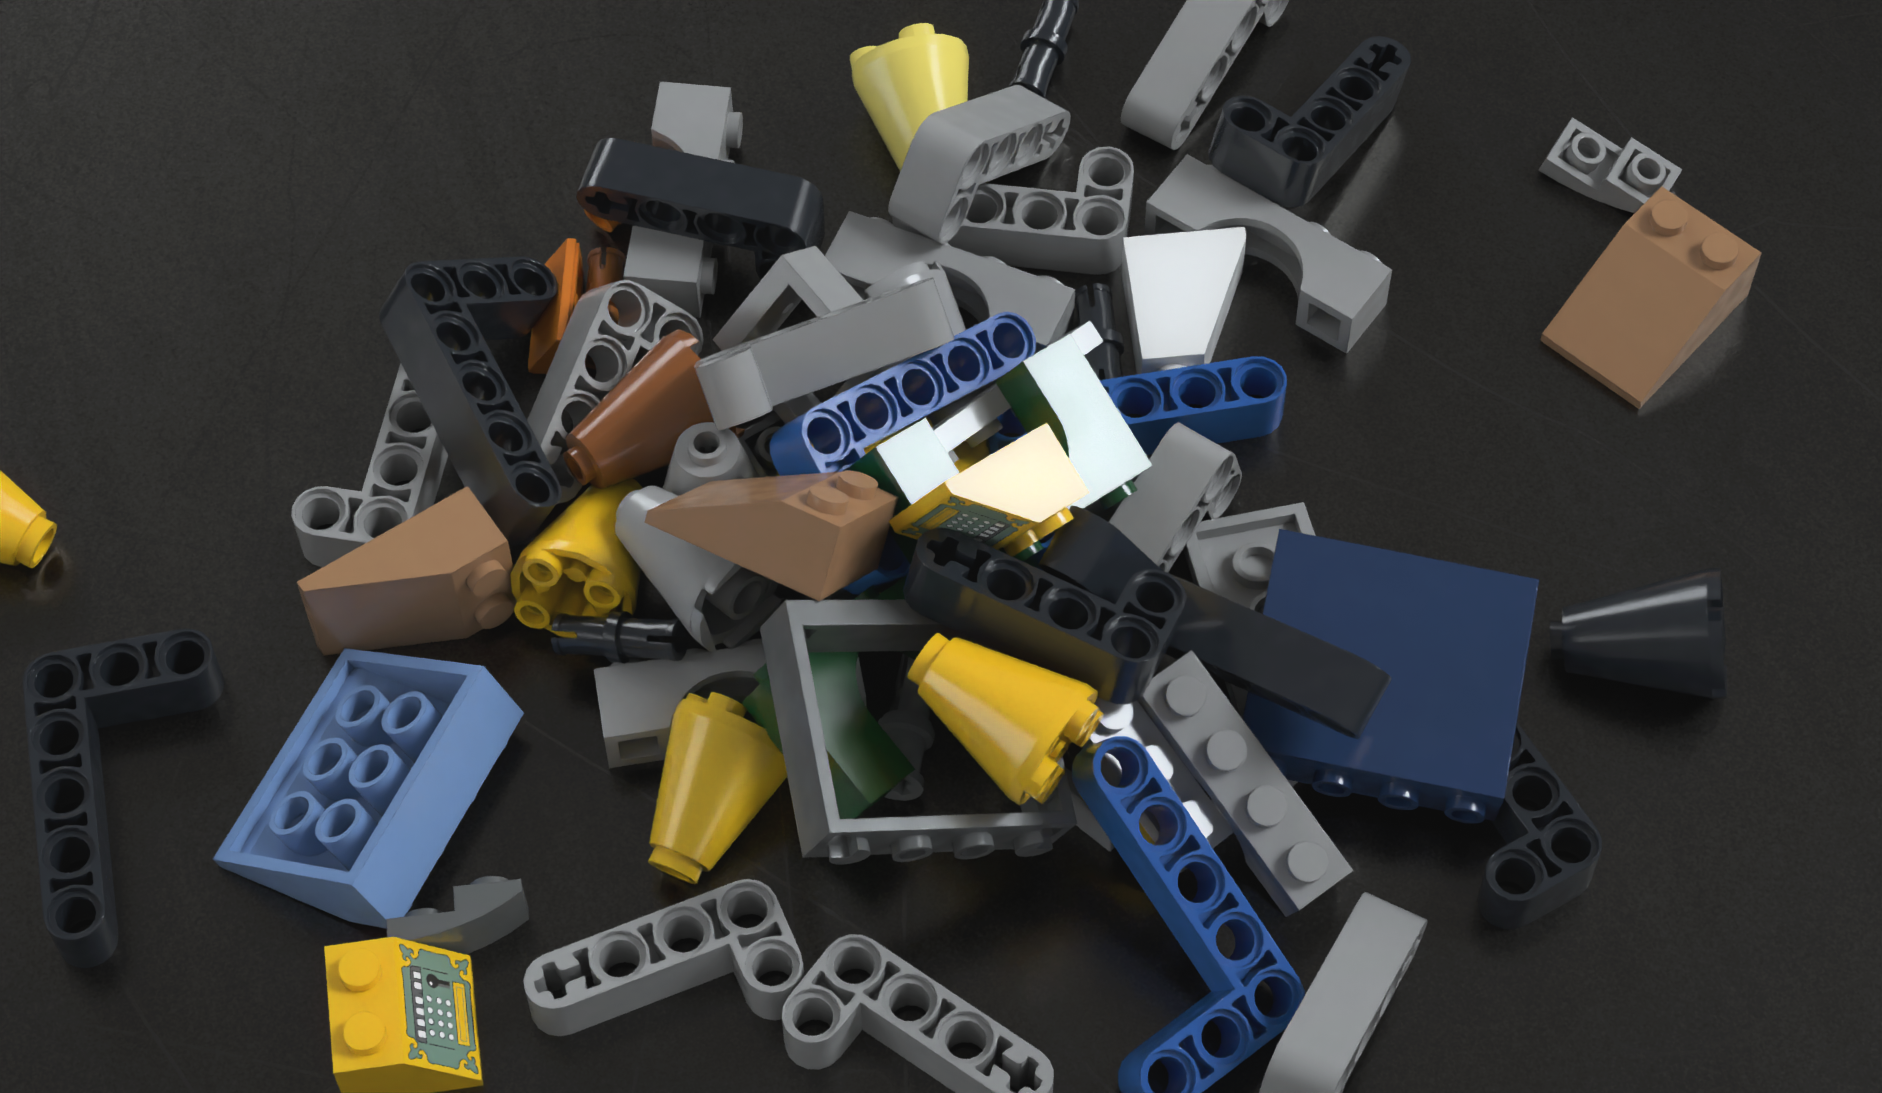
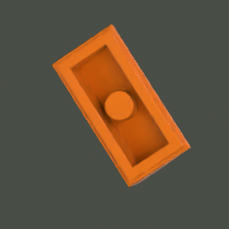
(550, 327)

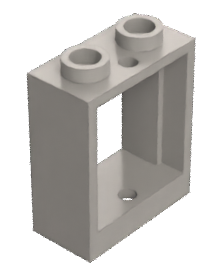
(792, 278)

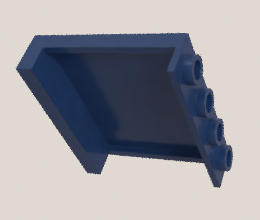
(1456, 666)

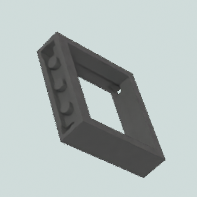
(865, 627)

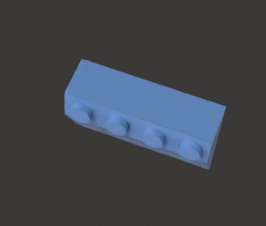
(372, 784)

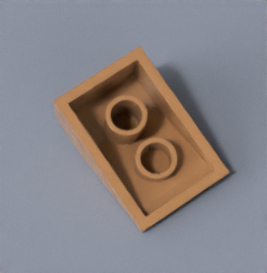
(1653, 297)
(791, 528)
(415, 583)

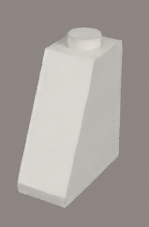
(1180, 294)

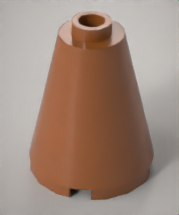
(641, 417)

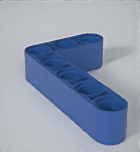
(1163, 401)
(894, 403)
(1192, 922)

